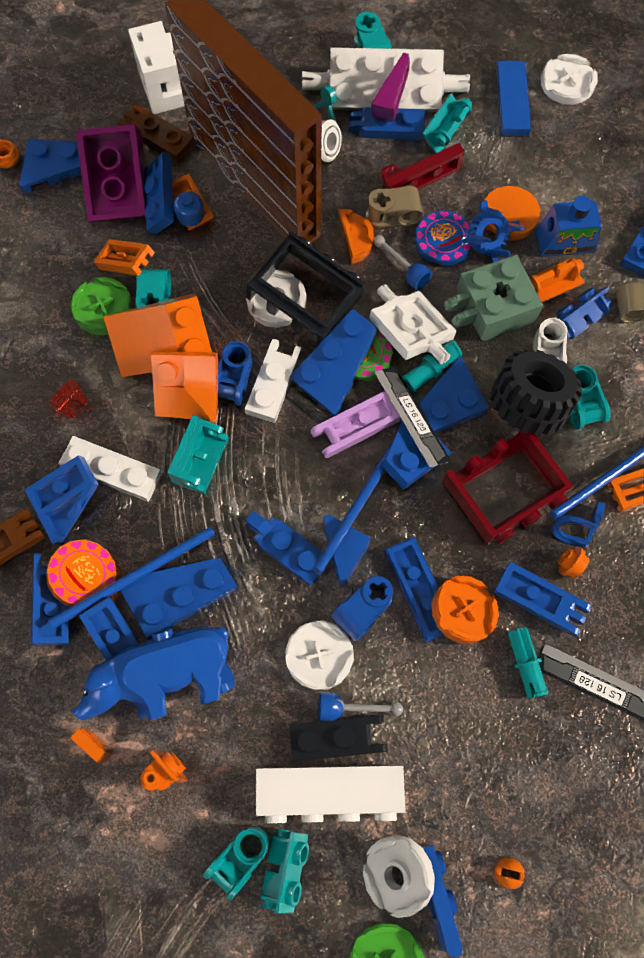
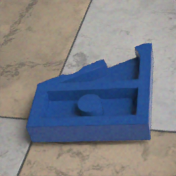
(62, 497)

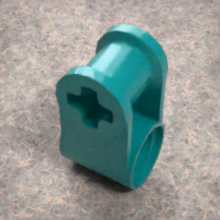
(370, 32)
(153, 286)
(592, 403)
(235, 865)

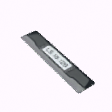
(412, 417)
(592, 681)

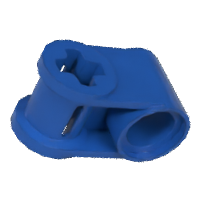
(234, 377)
(359, 611)

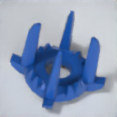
(482, 244)

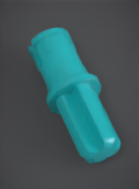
(527, 663)

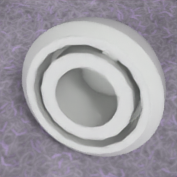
(330, 140)

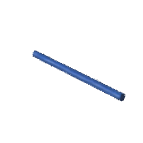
(597, 484)
(350, 517)
(130, 578)

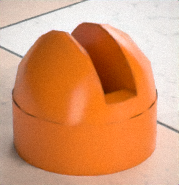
(510, 864)

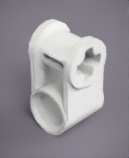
(555, 347)

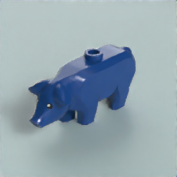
(159, 667)

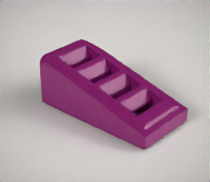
(389, 96)

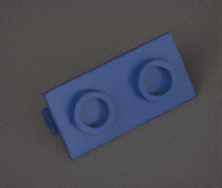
(591, 304)

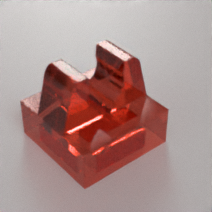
(68, 391)

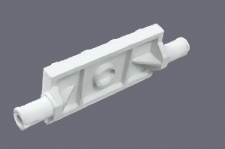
(361, 72)

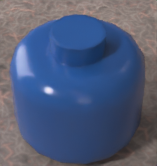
(188, 209)

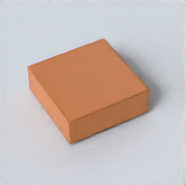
(92, 745)

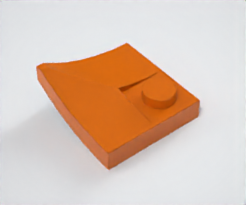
(185, 384)

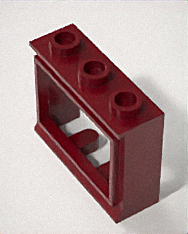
(501, 451)

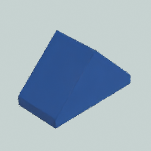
(348, 552)

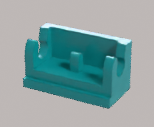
(198, 455)

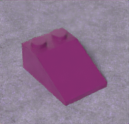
(112, 172)

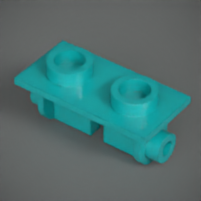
(446, 121)
(282, 889)

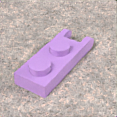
(357, 423)

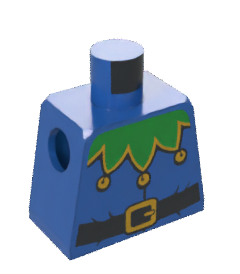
(569, 228)

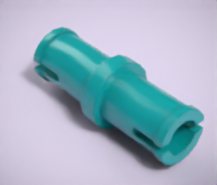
(430, 367)

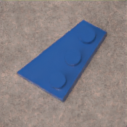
(177, 593)

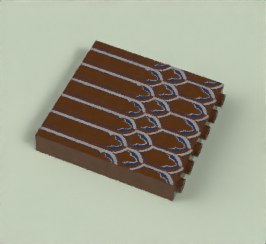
(248, 119)

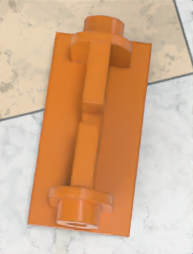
(558, 279)
(163, 771)

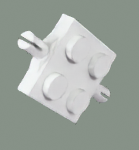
(412, 325)

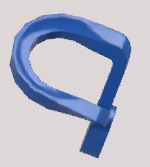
(577, 541)

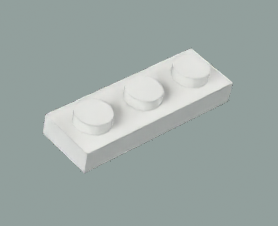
(115, 469)

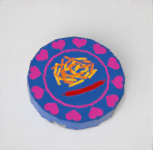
(440, 238)

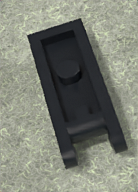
(334, 738)

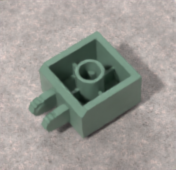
(495, 299)

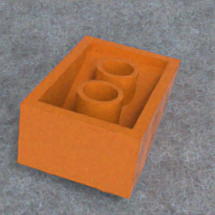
(160, 326)

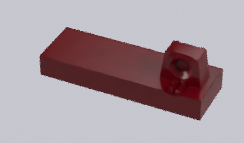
(425, 171)

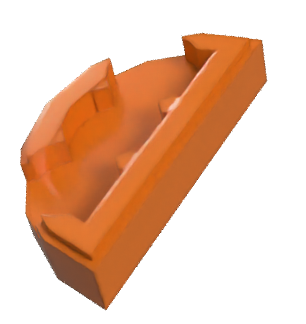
(357, 234)

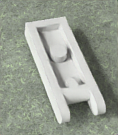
(272, 383)

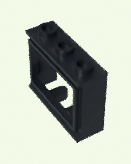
(321, 263)

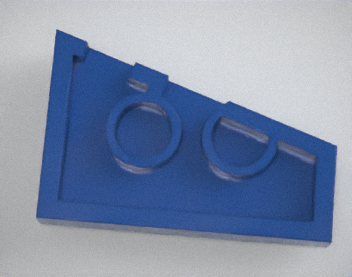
(333, 365)

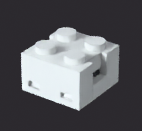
(157, 66)

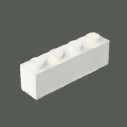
(330, 791)

